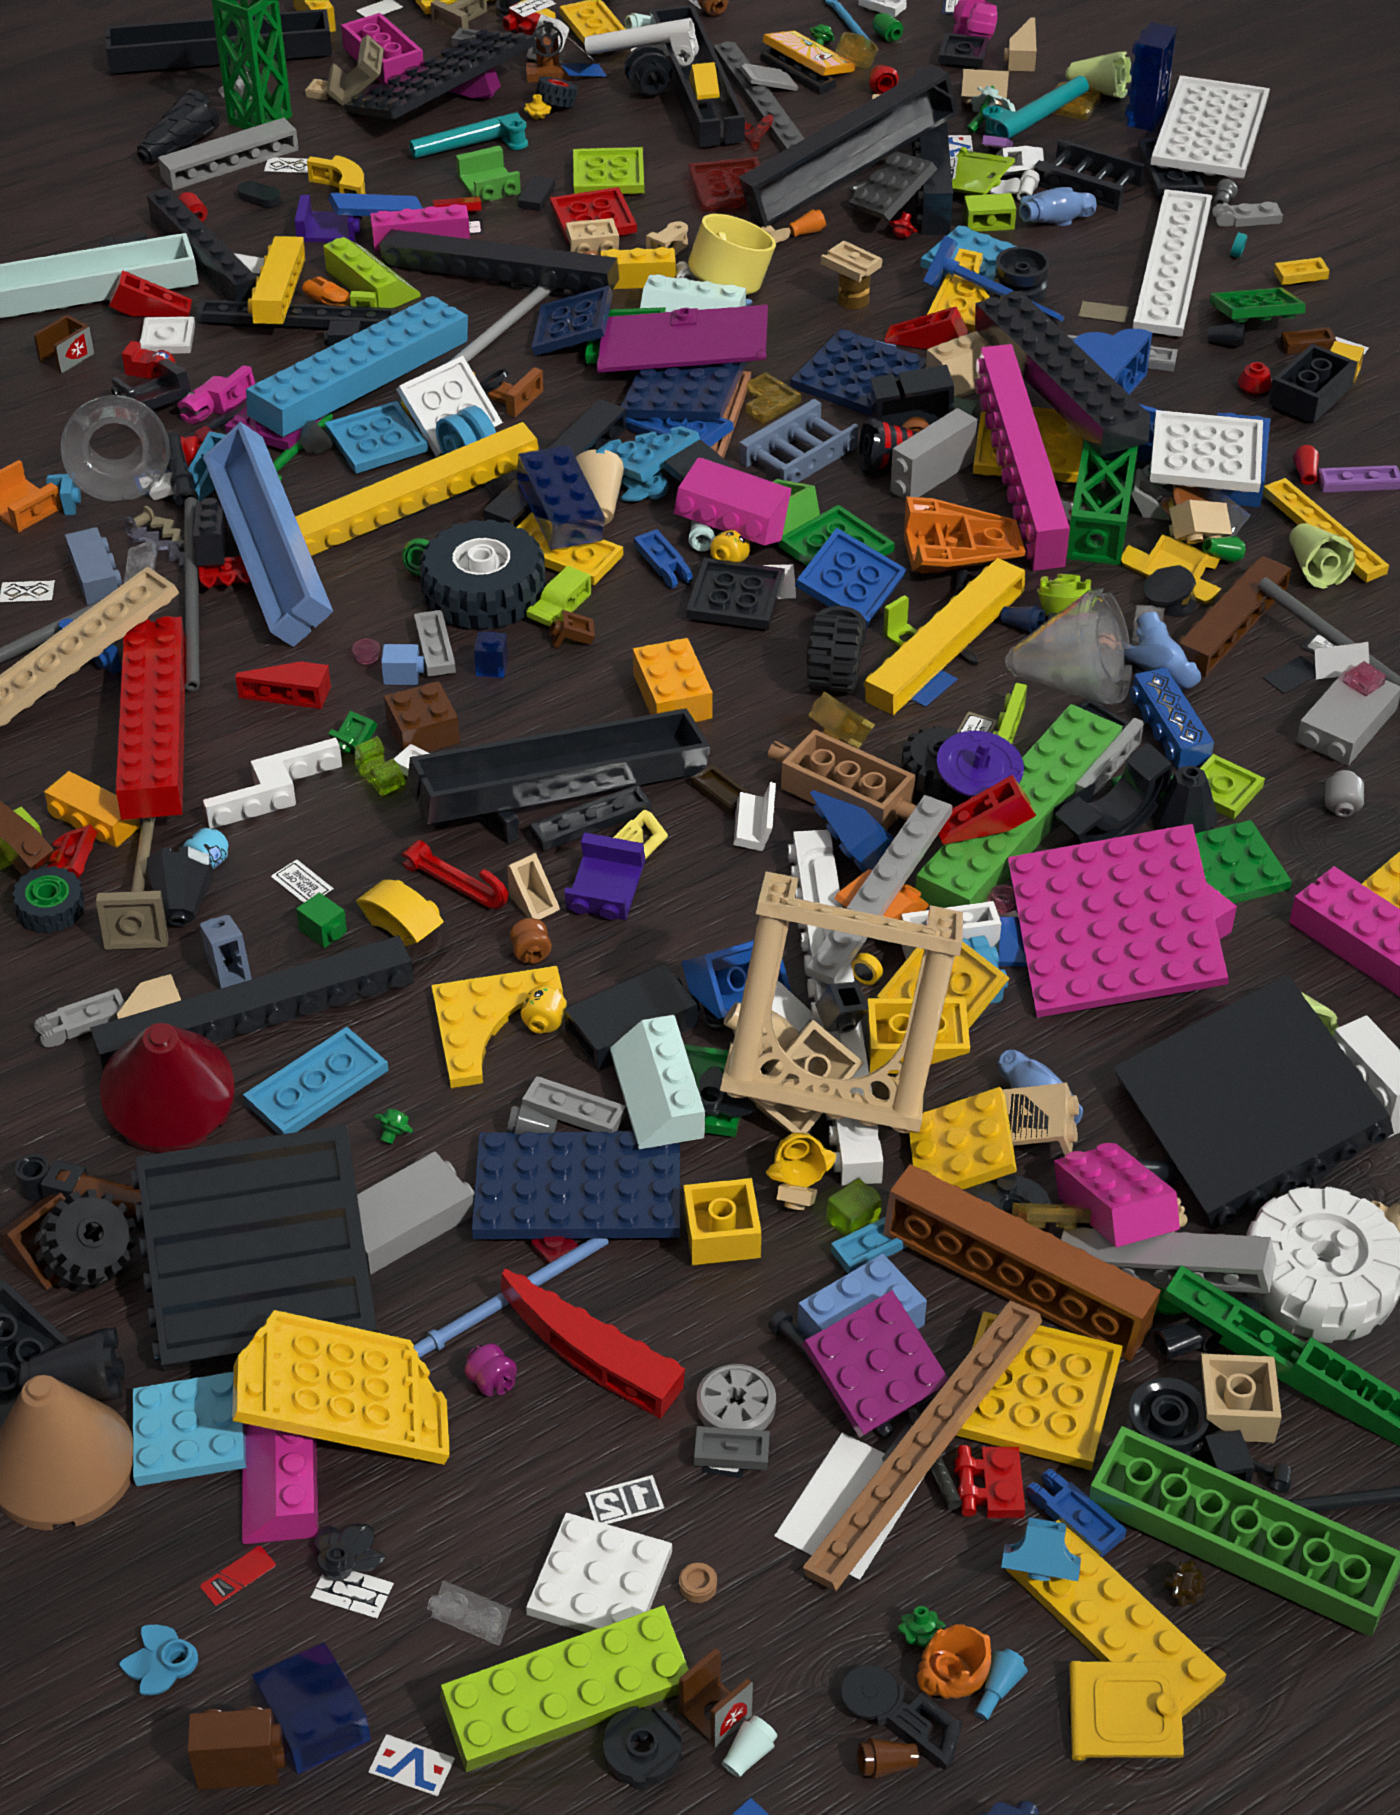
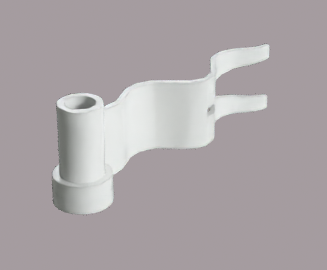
(1021, 186)

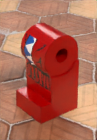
(143, 362)

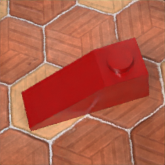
(144, 298)
(928, 329)
(289, 684)
(988, 813)

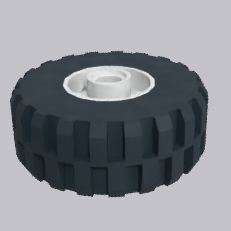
(482, 574)

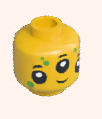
(730, 547)
(543, 1009)

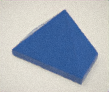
(1011, 945)

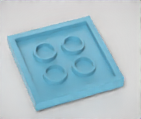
(186, 1430)

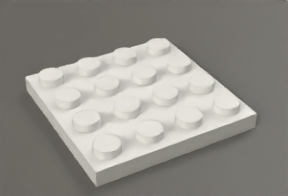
(1207, 451)

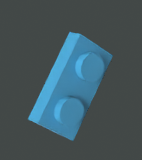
(864, 1246)

